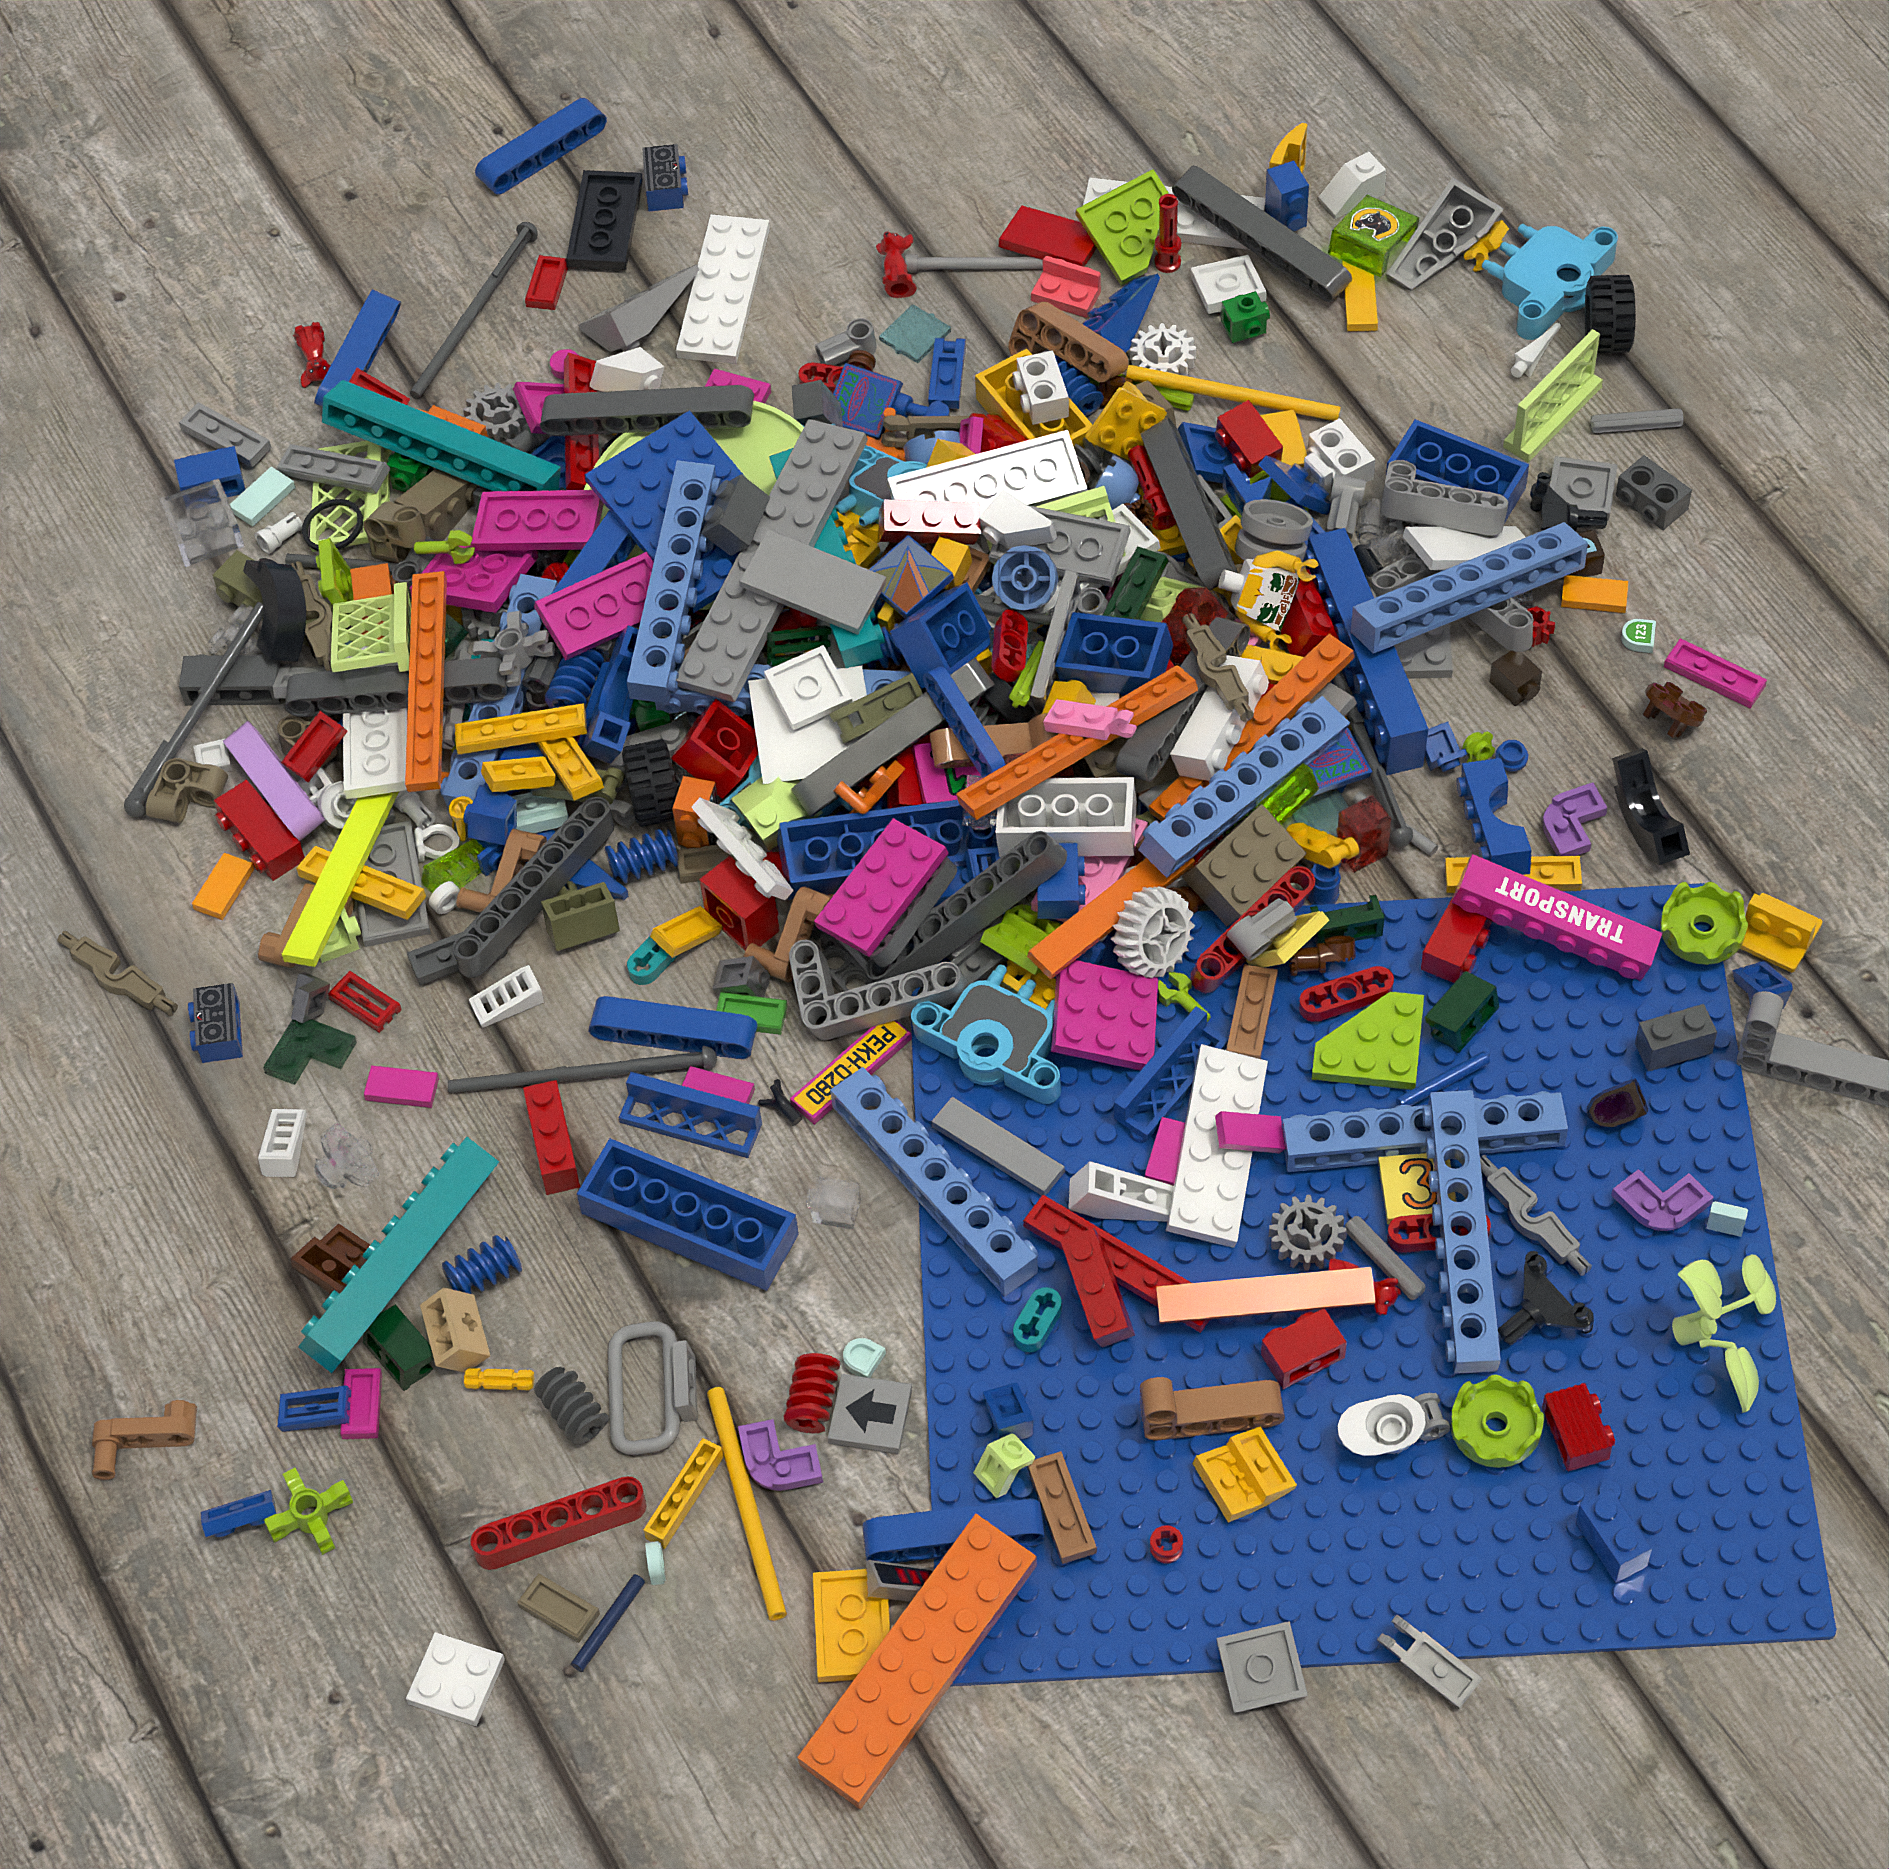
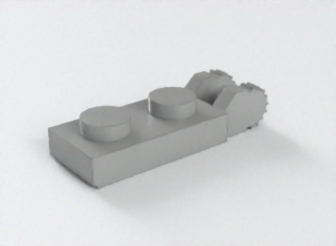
(1433, 1664)

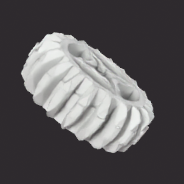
(1153, 932)

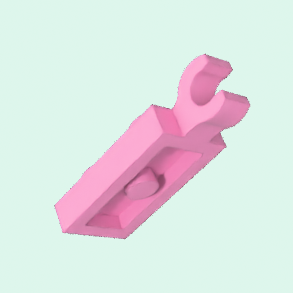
(1088, 720)

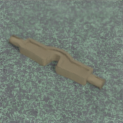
(319, 631)
(1224, 678)
(129, 982)

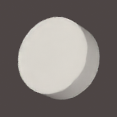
(444, 898)

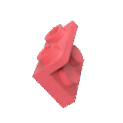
(1067, 286)

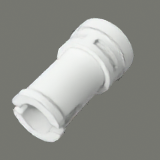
(274, 535)
(410, 804)

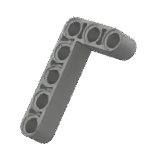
(1505, 621)
(867, 997)
(1806, 1061)

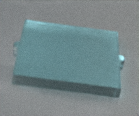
(914, 333)
(1322, 811)

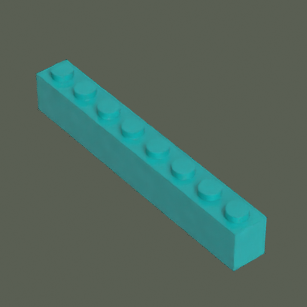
(436, 441)
(852, 647)
(397, 1255)

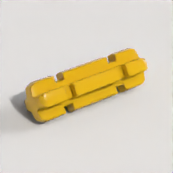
(498, 1379)

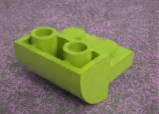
(1018, 934)

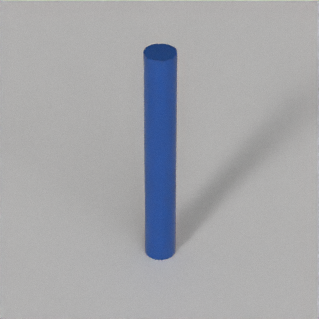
(1444, 1079)

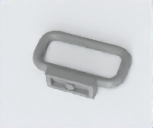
(679, 1387)

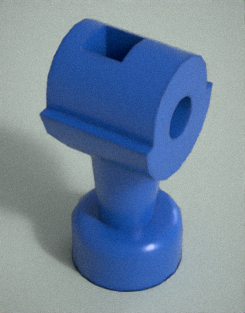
(905, 407)

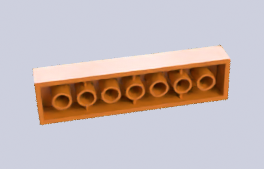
(917, 1661)

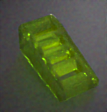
(437, 872)

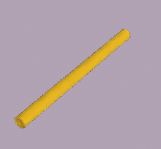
(1233, 393)
(746, 1504)

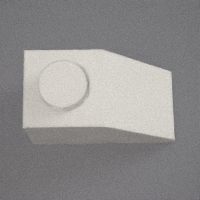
(1352, 183)
(627, 371)
(1015, 523)

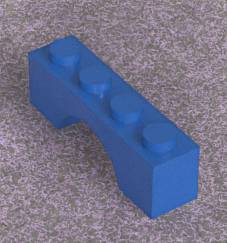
(612, 710)
(1485, 791)
(495, 813)

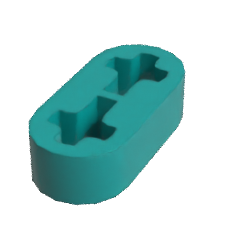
(648, 954)
(1044, 1322)

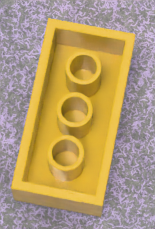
(999, 397)

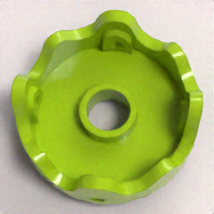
(1703, 904)
(1496, 1399)

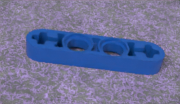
(963, 721)

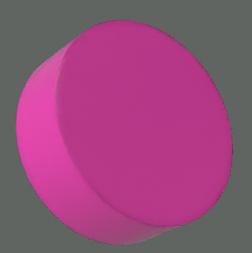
(557, 362)

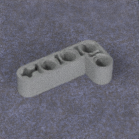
(1440, 504)

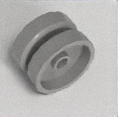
(1273, 527)

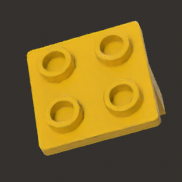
(1124, 420)
(1778, 931)

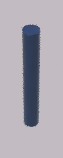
(608, 1623)

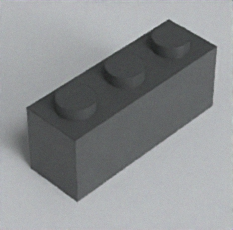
(246, 683)

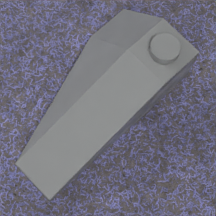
(1449, 229)
(637, 316)

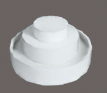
(334, 805)

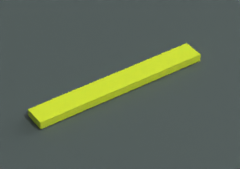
(337, 879)

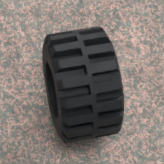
(1611, 312)
(650, 781)

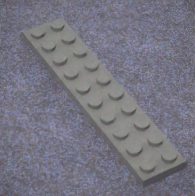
(797, 509)

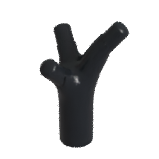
(782, 1104)

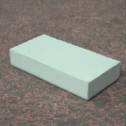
(262, 496)

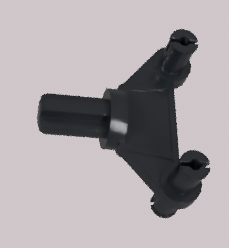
(1556, 510)
(1543, 1305)

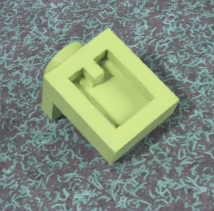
(342, 938)
(1001, 1463)

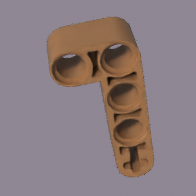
(1052, 329)
(1007, 738)
(1208, 1409)

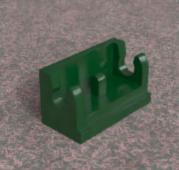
(1358, 922)
(1463, 1011)
(399, 1347)

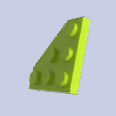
(1125, 225)
(1374, 1045)

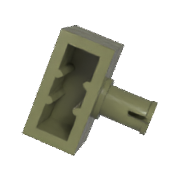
(580, 915)

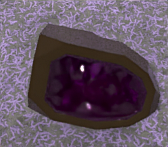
(1618, 1104)

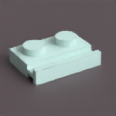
(539, 812)

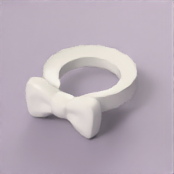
(421, 835)

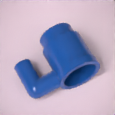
(1326, 885)

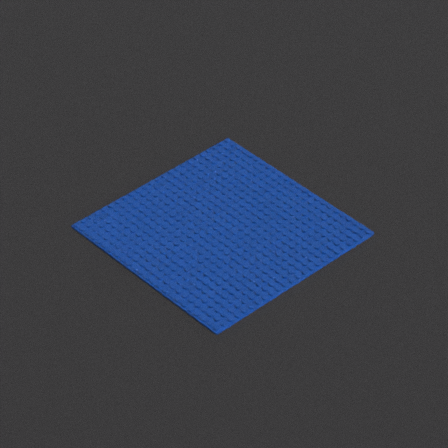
(1422, 1533)

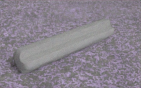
(1636, 420)
(1384, 1257)

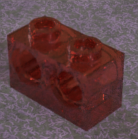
(1195, 601)
(1369, 827)

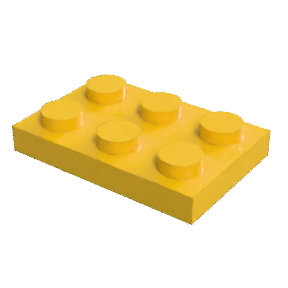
(846, 1623)

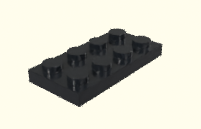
(604, 220)

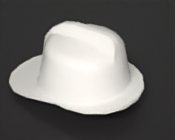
(1382, 1425)

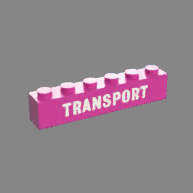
(1556, 918)

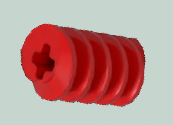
(811, 1392)

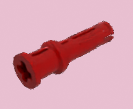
(1168, 242)
(1151, 488)

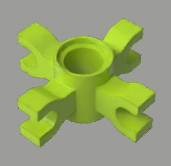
(283, 1523)

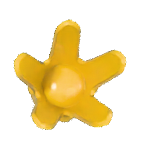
(456, 811)

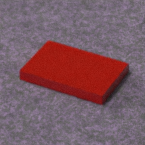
(1046, 234)

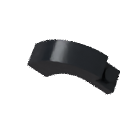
(284, 608)
(1649, 822)

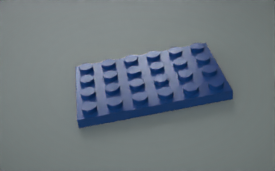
(639, 483)

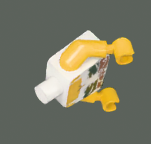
(1266, 591)

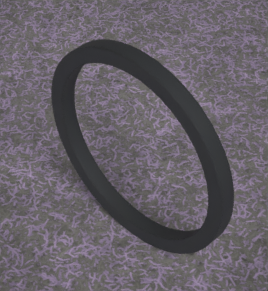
(324, 505)

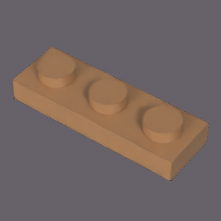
(1252, 1011)
(1061, 1508)

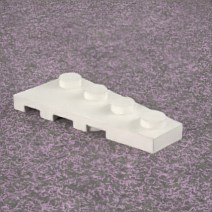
(737, 841)

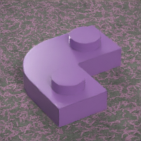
(1564, 819)
(1659, 1209)
(773, 1467)

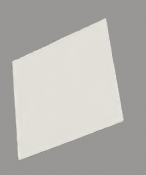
(803, 750)

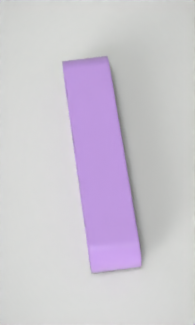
(274, 780)

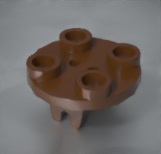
(1670, 701)

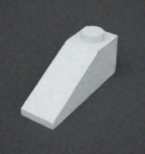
(1118, 1194)

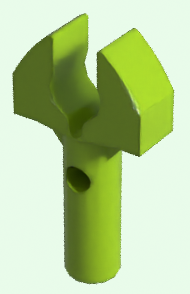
(451, 546)
(1169, 996)

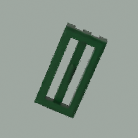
(772, 649)

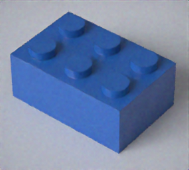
(943, 633)
(1113, 652)

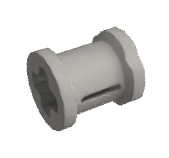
(1436, 1425)

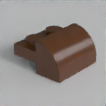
(331, 1258)

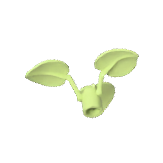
(1700, 1326)

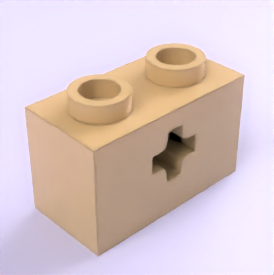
(454, 1330)

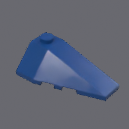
(1122, 316)

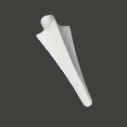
(1530, 355)

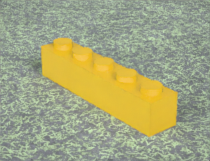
(683, 1492)

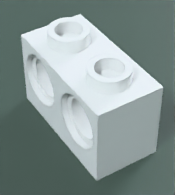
(1041, 387)
(1341, 451)

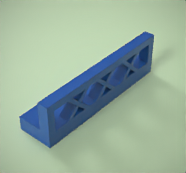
(1158, 1068)
(695, 1104)

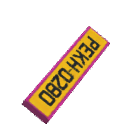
(868, 1051)

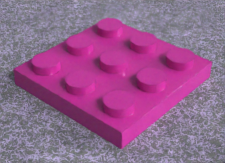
(484, 579)
(1105, 1015)

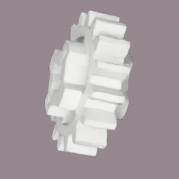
(1177, 349)

